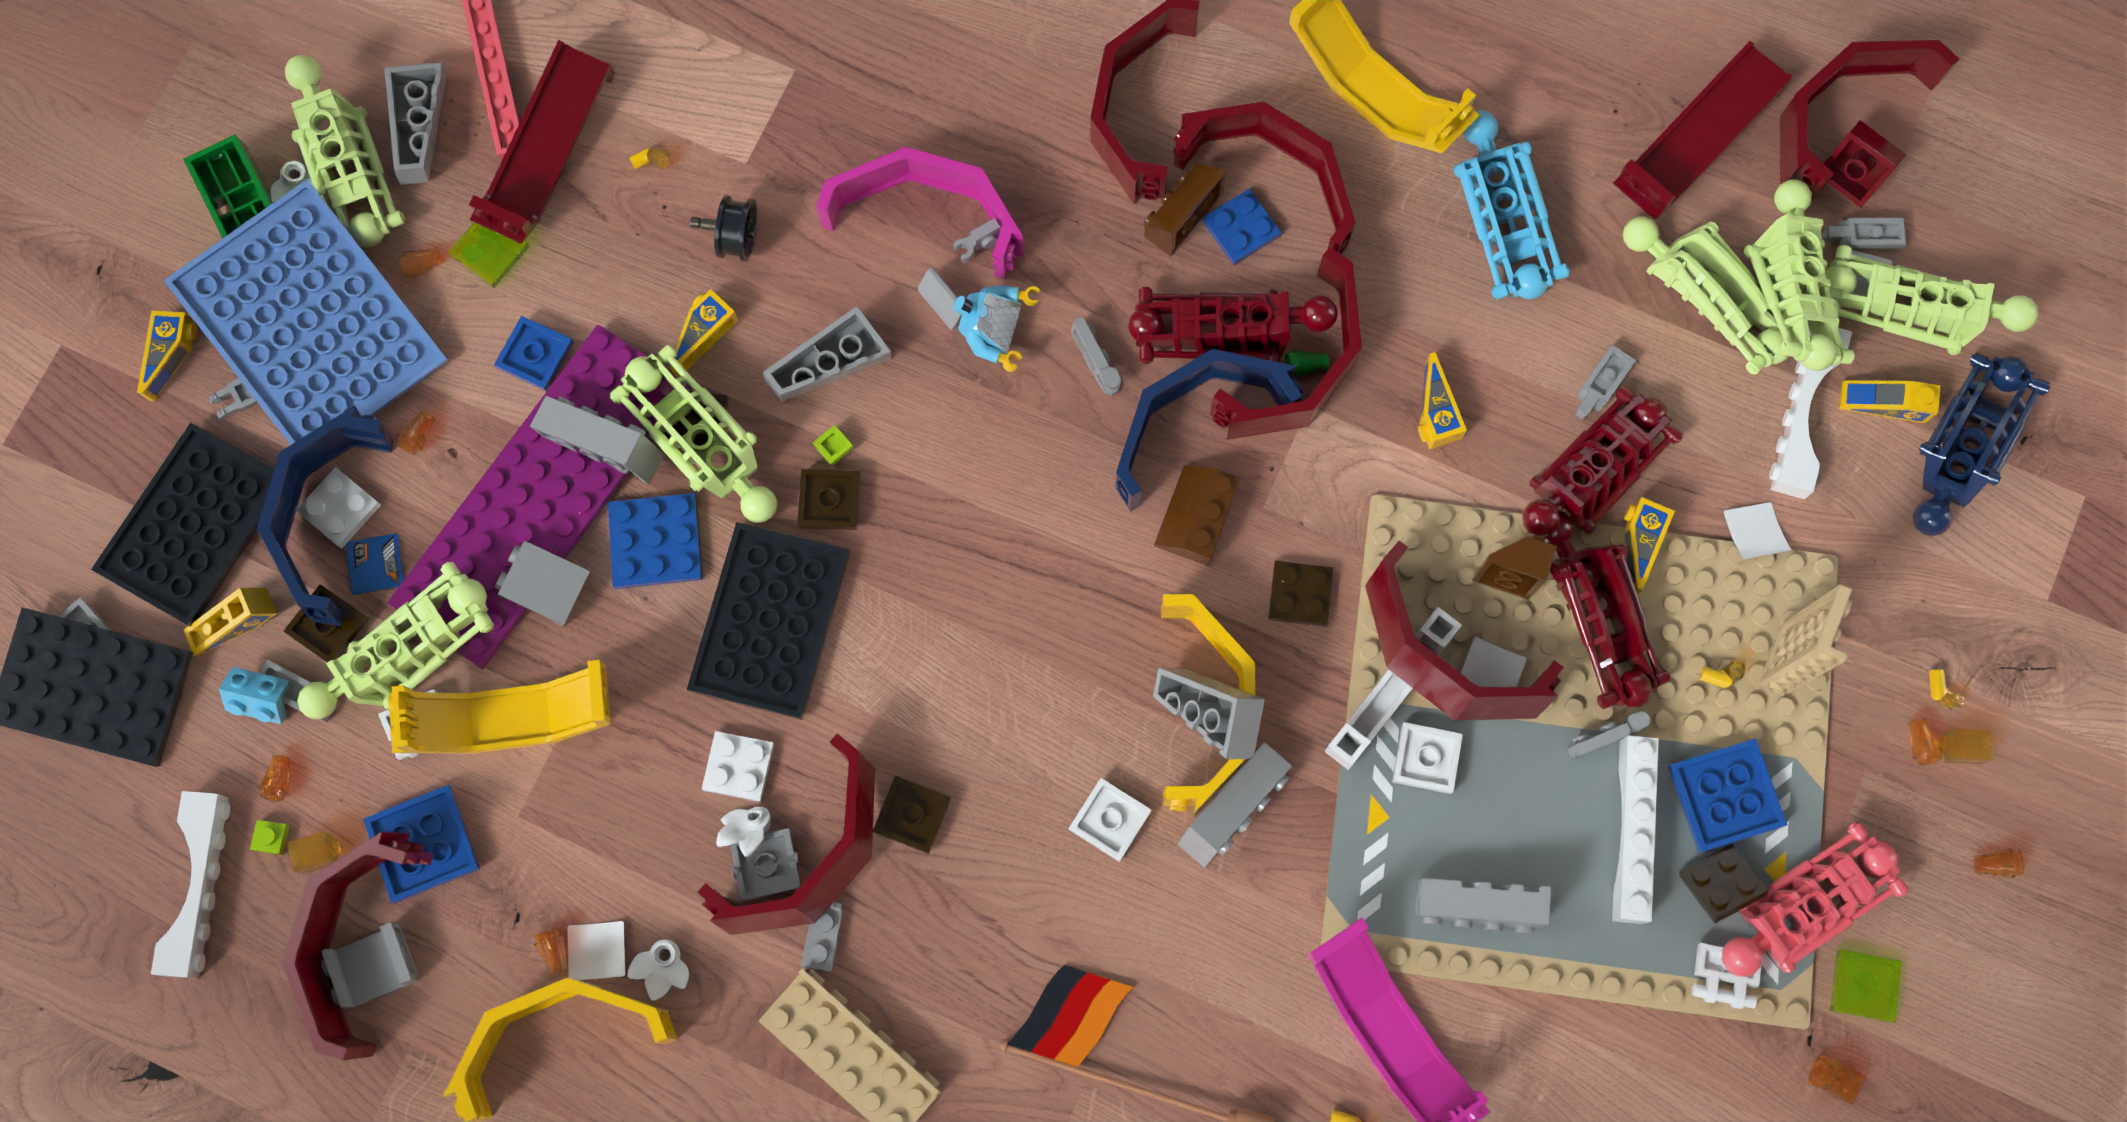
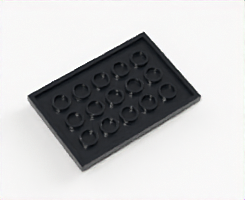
(188, 525)
(768, 621)
(91, 686)

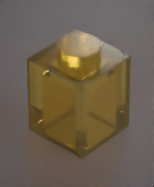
(1967, 746)
(313, 852)

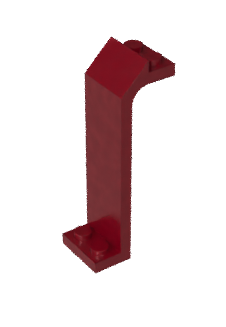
(1702, 131)
(542, 143)

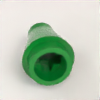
(1307, 362)

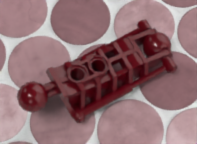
(1240, 338)
(1605, 484)
(1600, 589)

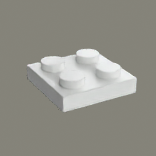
(338, 507)
(1427, 758)
(738, 766)
(1110, 819)

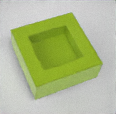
(833, 445)
(269, 837)

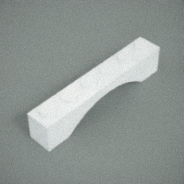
(1797, 463)
(1387, 696)
(1636, 858)
(182, 947)

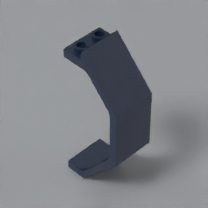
(1214, 364)
(285, 490)

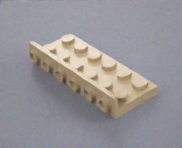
(1806, 643)
(849, 1053)

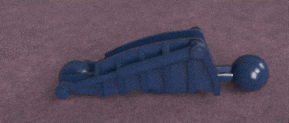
(1986, 461)

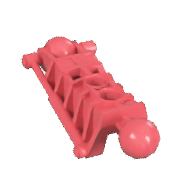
(1809, 929)

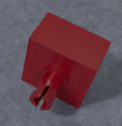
(1862, 163)

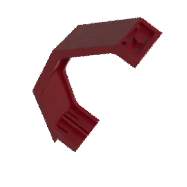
(1168, 18)
(1922, 58)
(1283, 133)
(1246, 422)
(1434, 676)
(831, 874)
(314, 932)

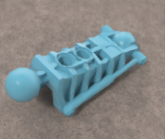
(1530, 279)

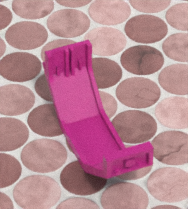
(929, 170)
(1391, 1031)

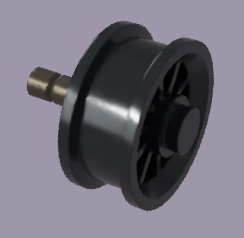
(733, 227)

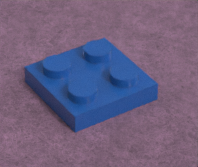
(1241, 227)
(533, 353)

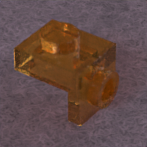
(1836, 1078)

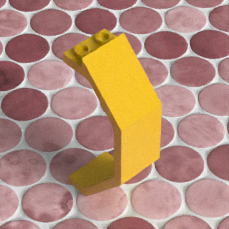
(1373, 84)
(1190, 608)
(501, 716)
(466, 1081)

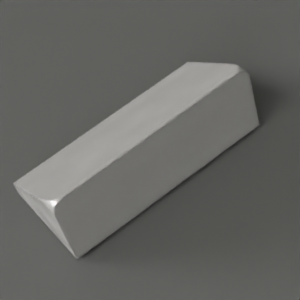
(939, 297)

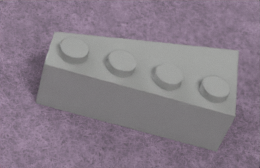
(414, 115)
(830, 355)
(598, 437)
(1216, 710)
(1234, 805)
(1483, 905)

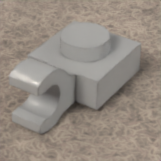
(981, 237)

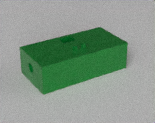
(229, 176)

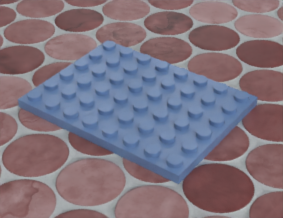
(305, 316)

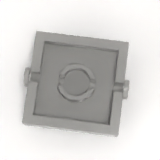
(768, 869)

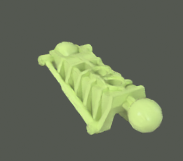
(366, 228)
(1714, 282)
(1795, 282)
(1950, 321)
(643, 376)
(405, 665)

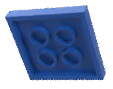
(654, 541)
(1727, 795)
(437, 824)

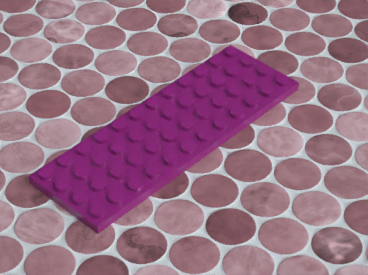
(533, 494)

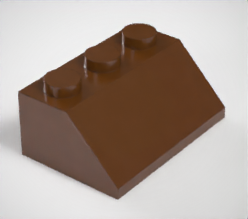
(1184, 207)
(1197, 513)
(1518, 567)

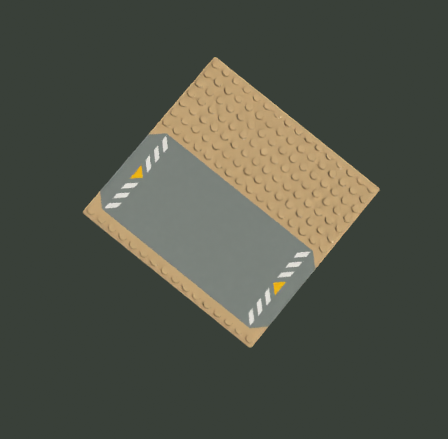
(1556, 821)

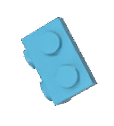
(254, 695)

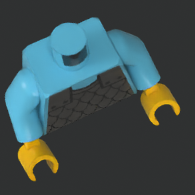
(990, 321)

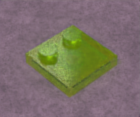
(487, 253)
(1865, 986)

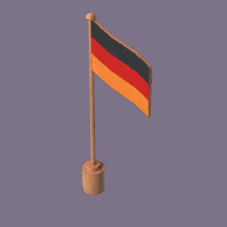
(1070, 1024)

